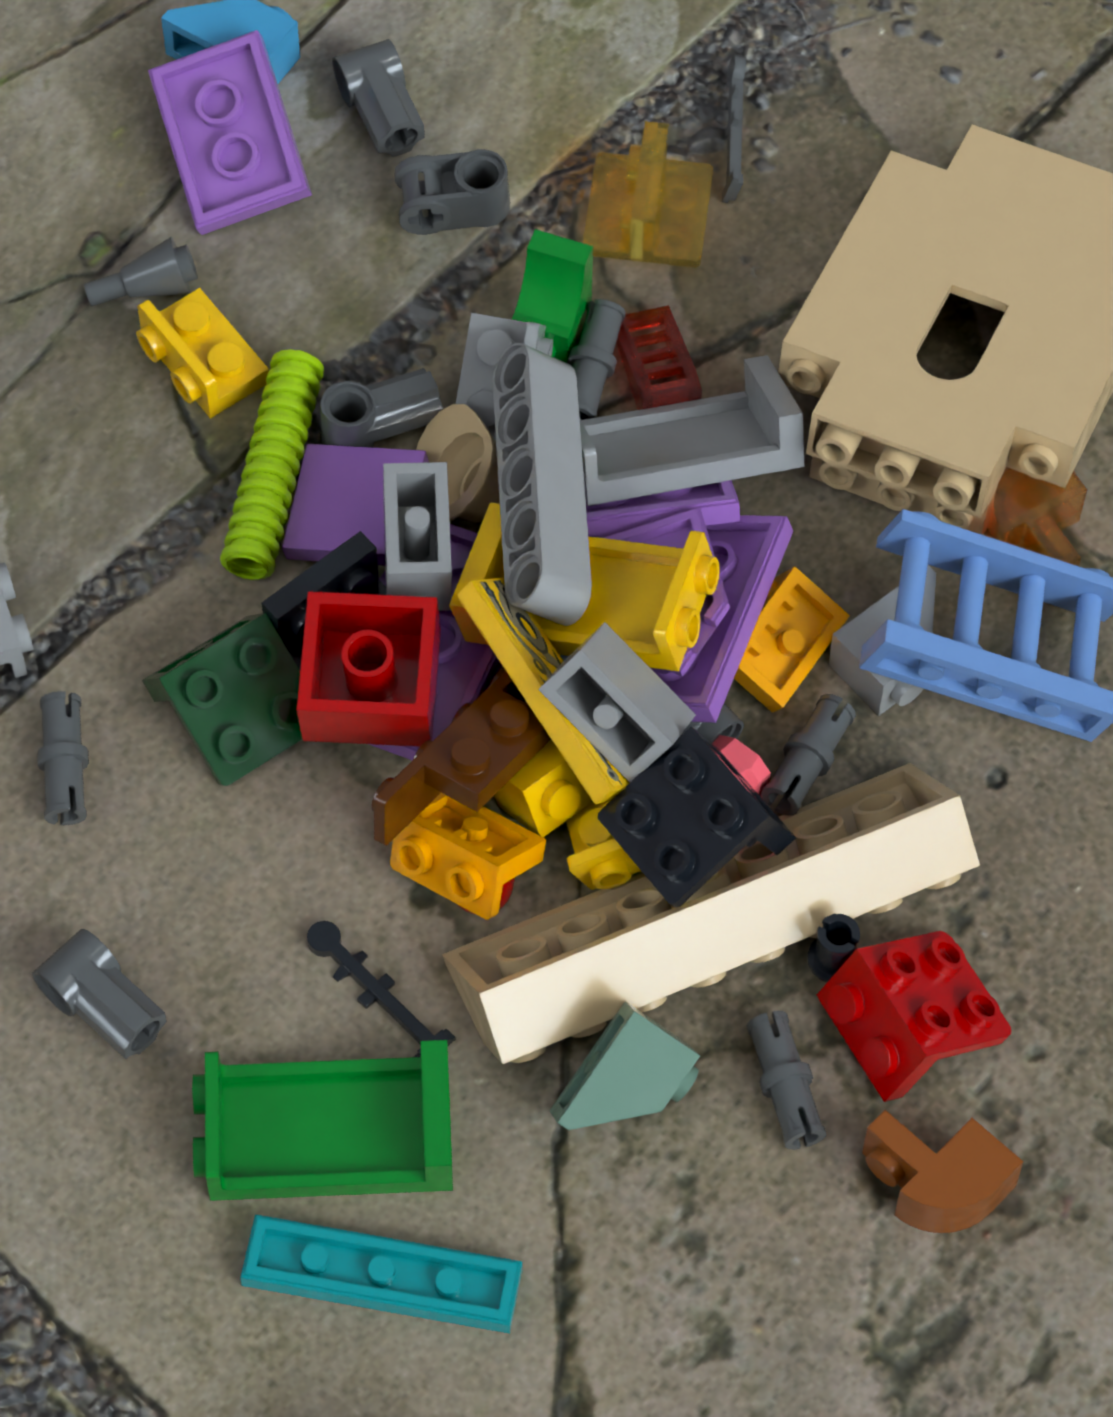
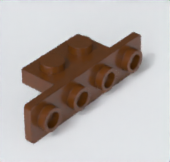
(466, 761)

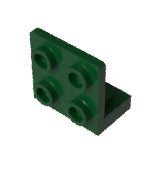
(235, 697)

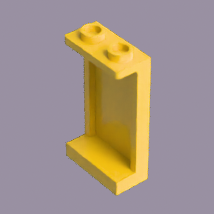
(638, 589)

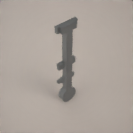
(733, 130)

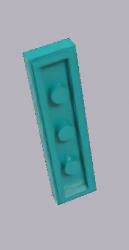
(382, 1273)

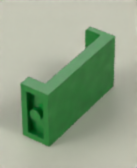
(325, 1126)

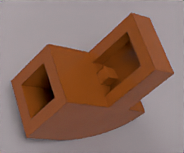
(942, 1188)

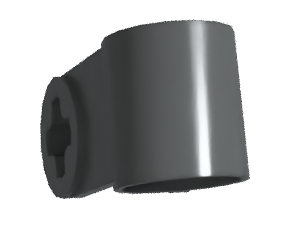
(453, 191)

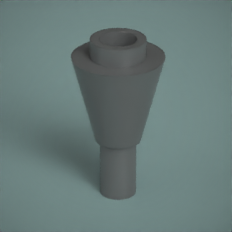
(155, 273)

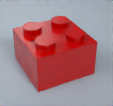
(369, 669)

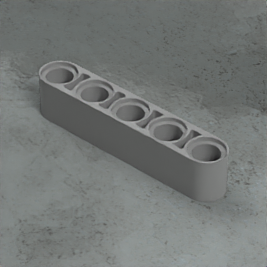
(541, 485)

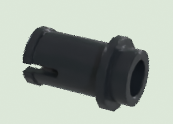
(833, 945)

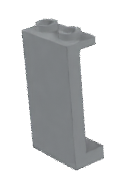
(694, 440)

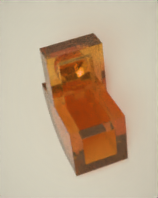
(1035, 513)

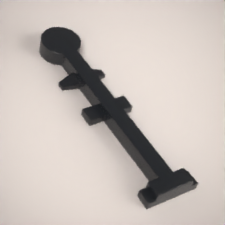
(325, 941)

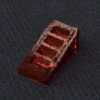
(687, 385)

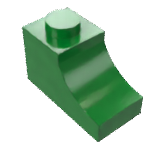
(556, 289)

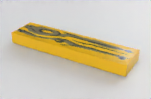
(529, 663)

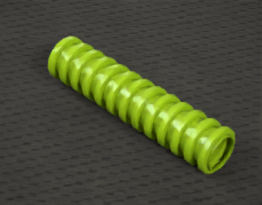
(272, 465)

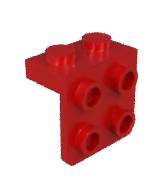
(909, 1007)

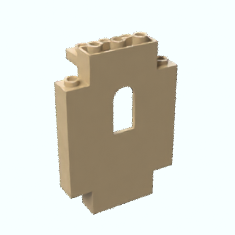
(994, 228)

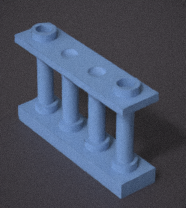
(960, 665)

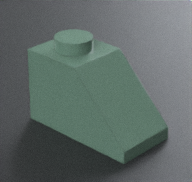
(627, 1073)

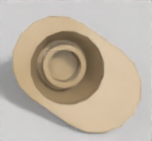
(471, 457)

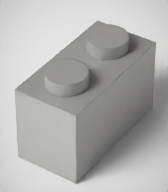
(417, 531)
(617, 702)

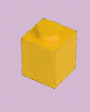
(543, 792)

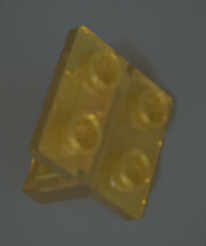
(648, 204)

